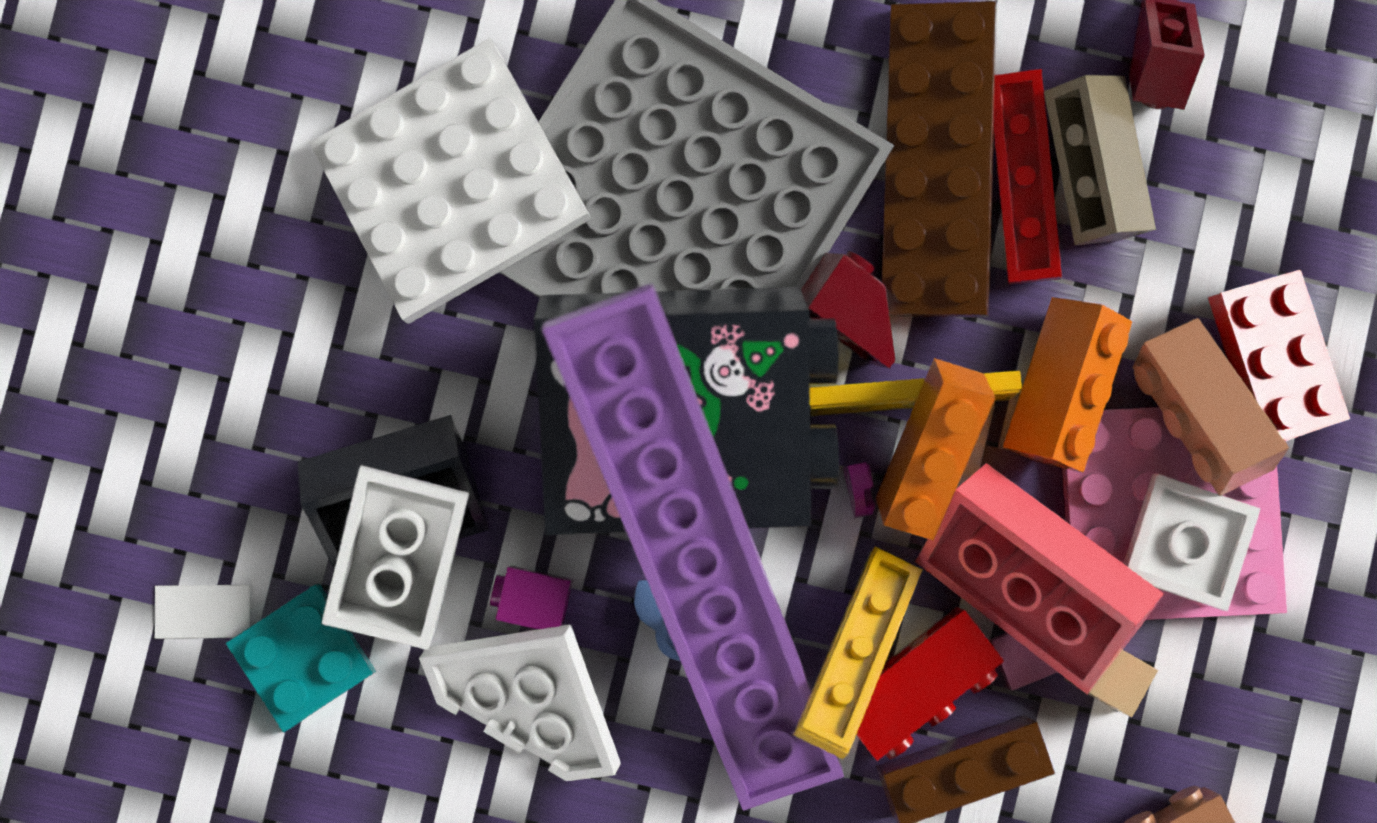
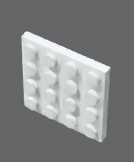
(449, 181)

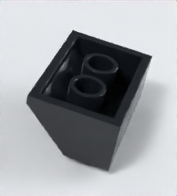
(421, 452)

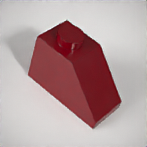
(1165, 54)
(848, 292)

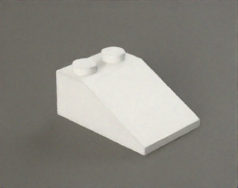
(395, 558)

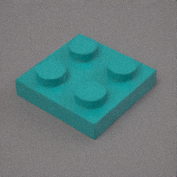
(299, 660)

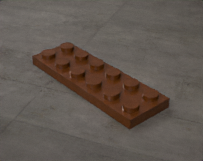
(940, 159)

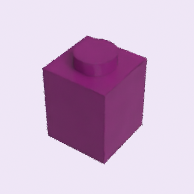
(531, 598)

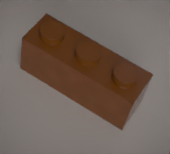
(965, 770)

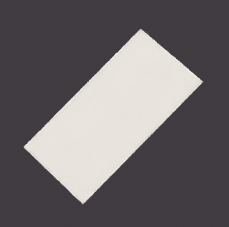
(201, 611)

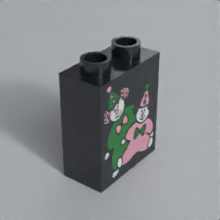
(752, 374)

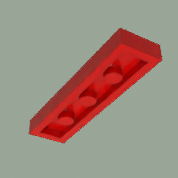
(1025, 178)

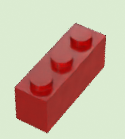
(925, 681)

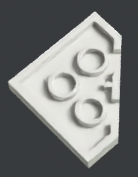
(529, 696)

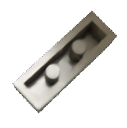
(1099, 159)

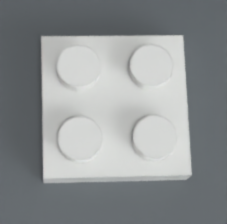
(1191, 541)

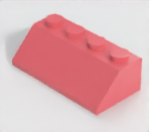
(1037, 577)

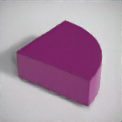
(858, 483)

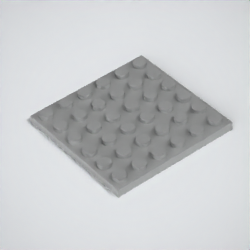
(693, 165)

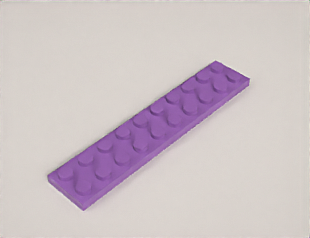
(691, 540)

